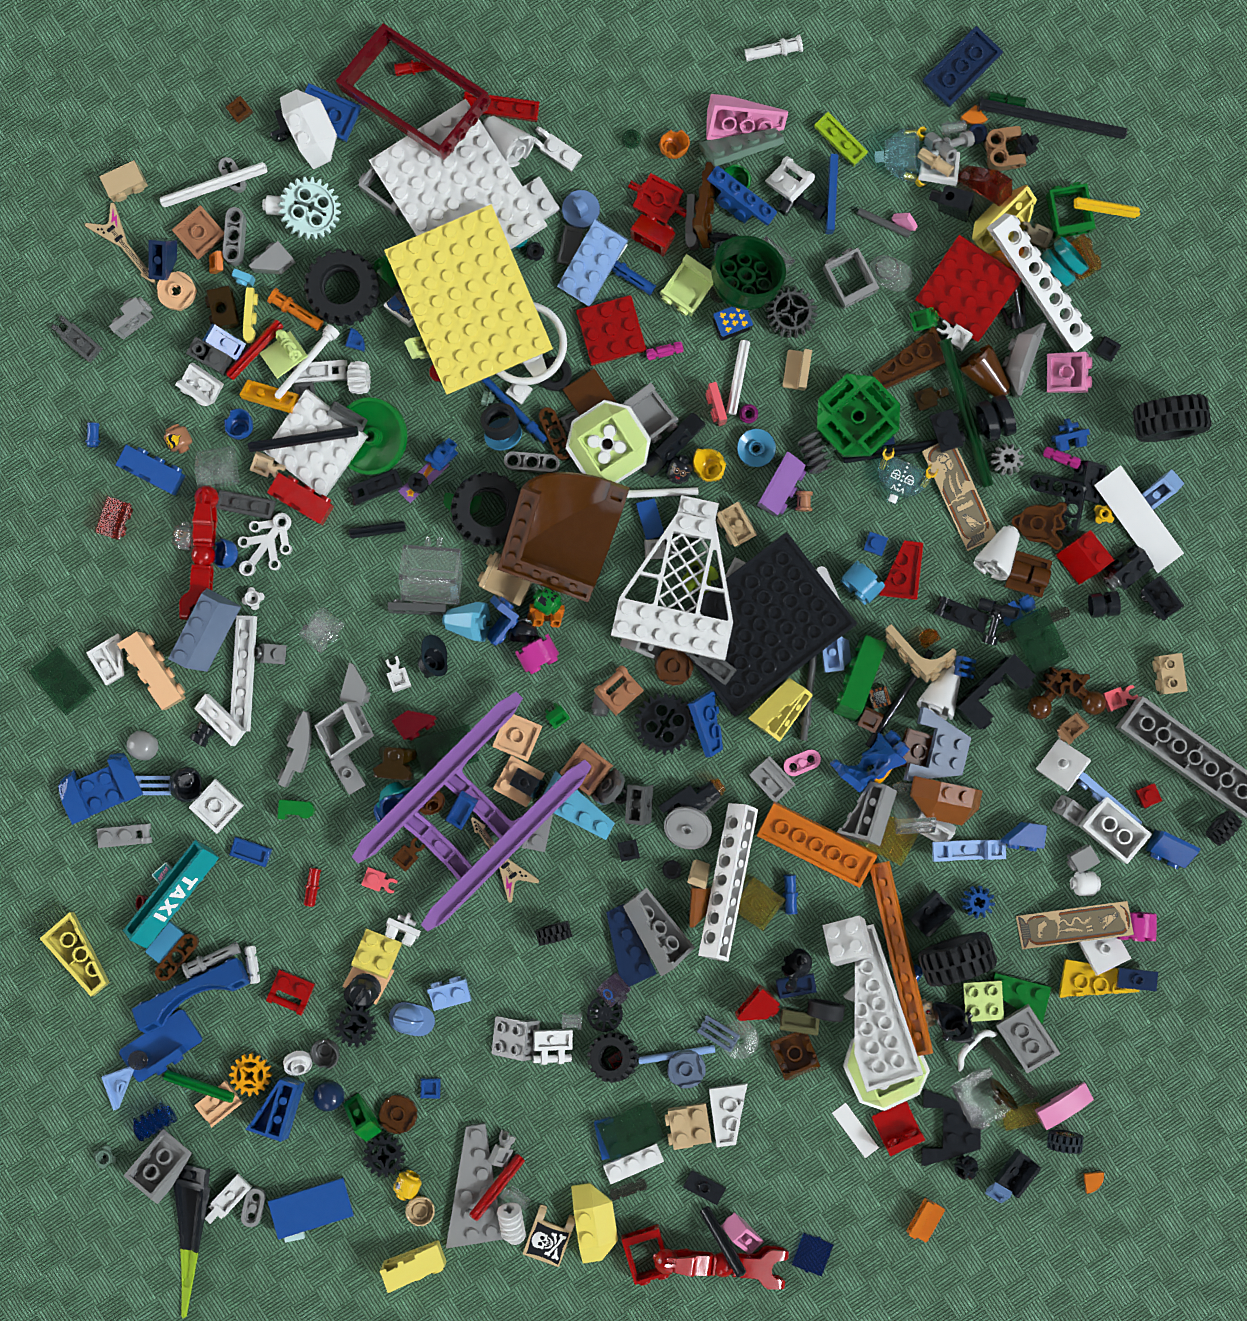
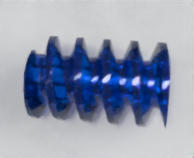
(153, 1121)

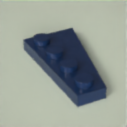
(629, 950)

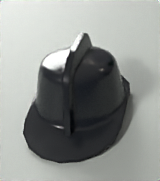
(433, 657)
(362, 991)

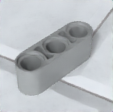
(230, 228)
(523, 457)

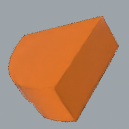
(974, 117)
(1093, 1181)

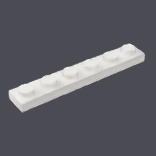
(243, 670)

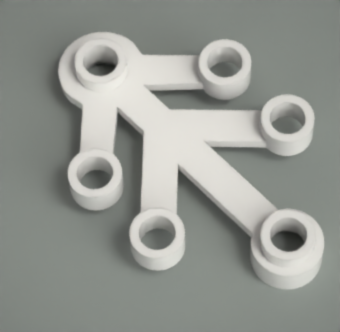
(267, 542)

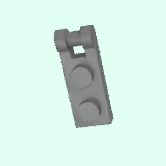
(123, 835)

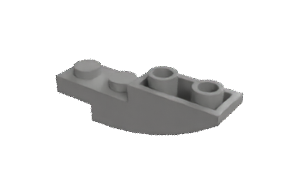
(300, 741)

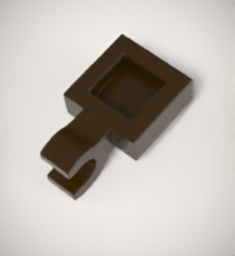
(928, 398)

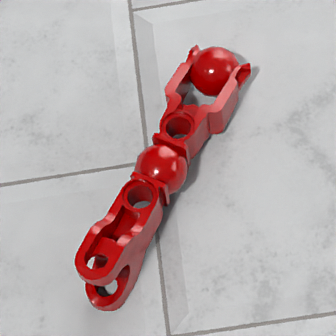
(203, 554)
(704, 1263)

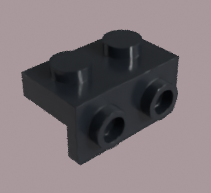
(947, 431)
(1130, 566)
(1161, 598)
(931, 913)
(1017, 1173)

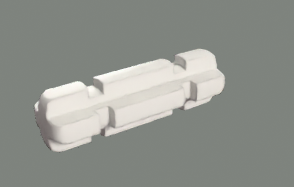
(252, 964)

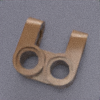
(1003, 135)

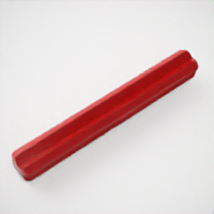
(258, 345)
(496, 1187)

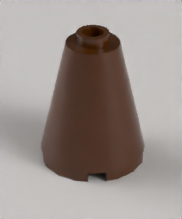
(986, 371)

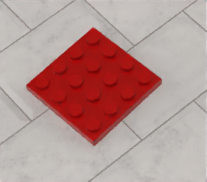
(969, 287)

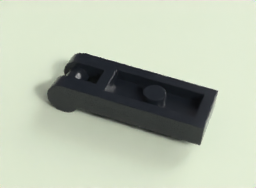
(375, 487)
(962, 614)

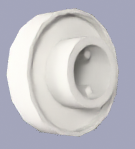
(297, 1063)

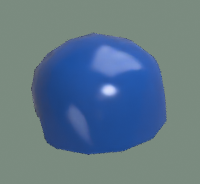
(238, 424)
(225, 553)

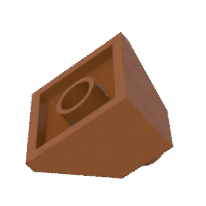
(698, 904)

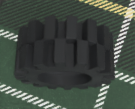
(1223, 828)
(553, 933)

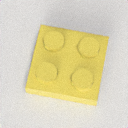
(376, 954)

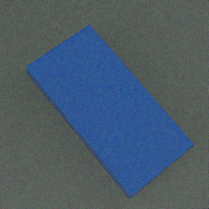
(310, 1208)

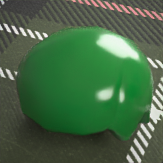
(740, 173)

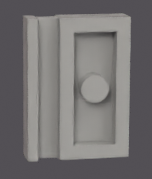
(772, 779)

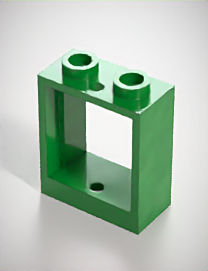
(1075, 229)

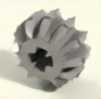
(1005, 452)

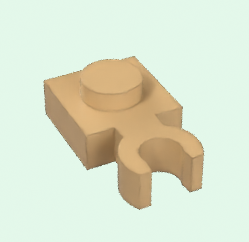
(265, 465)

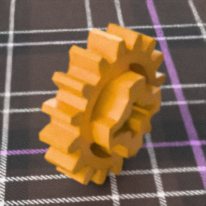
(245, 1068)

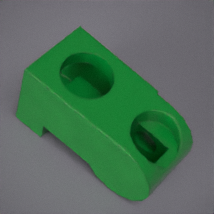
(295, 807)

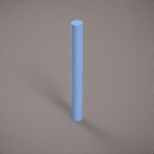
(667, 1055)

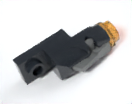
(701, 799)

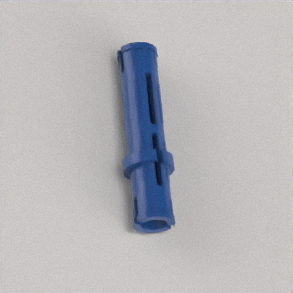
(637, 280)

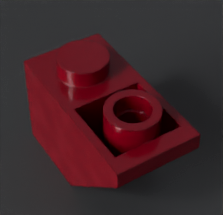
(412, 722)

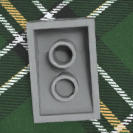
(158, 1166)

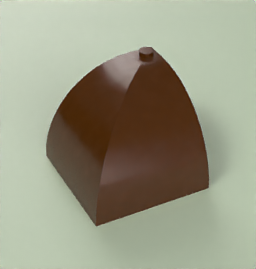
(563, 531)

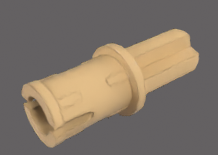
(935, 162)

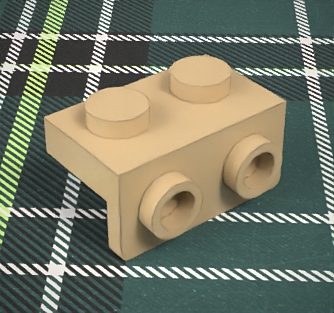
(736, 524)

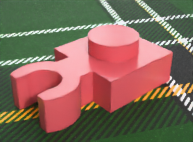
(1117, 698)
(376, 880)

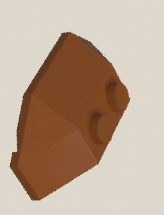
(945, 800)

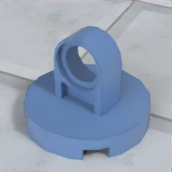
(580, 209)

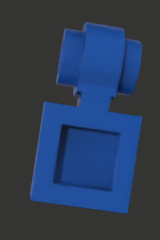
(1026, 604)

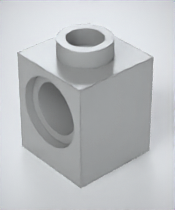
(1082, 859)

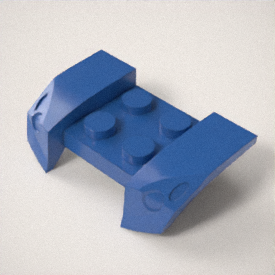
(99, 789)

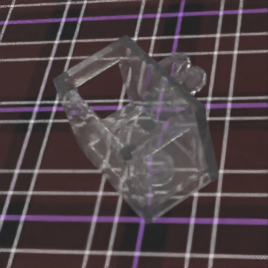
(431, 573)

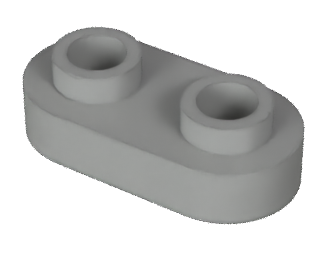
(253, 1206)

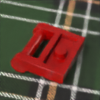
(293, 986)

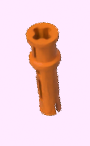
(287, 305)

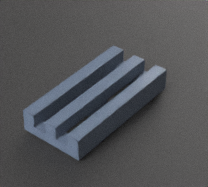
(705, 1025)

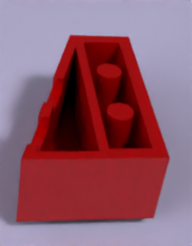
(301, 498)

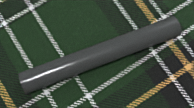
(883, 222)

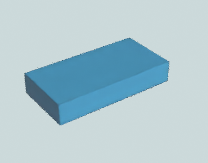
(165, 942)

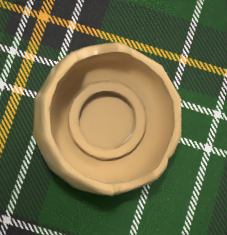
(420, 1211)

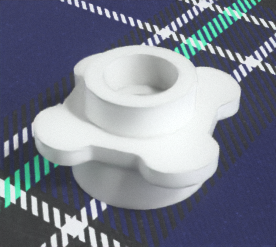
(248, 598)

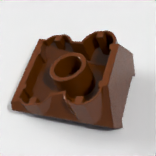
(795, 1055)

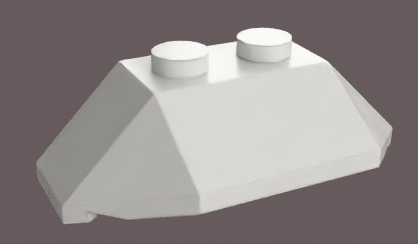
(309, 126)

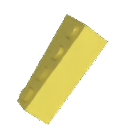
(76, 954)

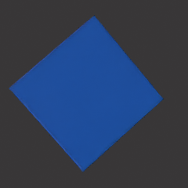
(430, 1088)

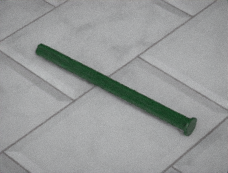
(966, 412)

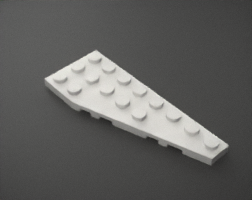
(881, 1032)

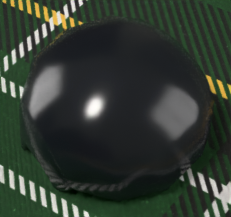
(522, 632)

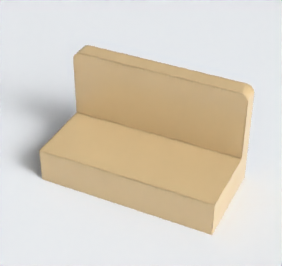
(797, 369)

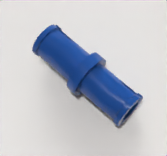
(790, 894)

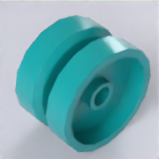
(1064, 261)

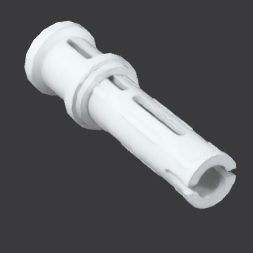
(782, 47)

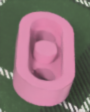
(801, 762)

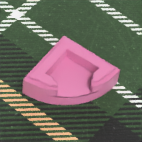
(905, 220)

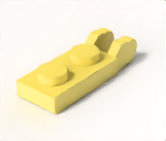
(249, 316)

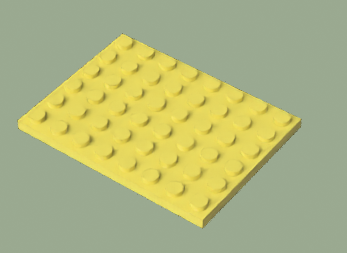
(468, 299)

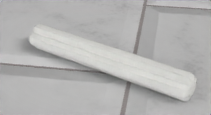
(738, 377)

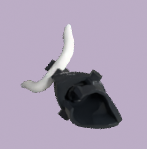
(958, 1027)

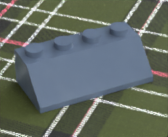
(204, 631)

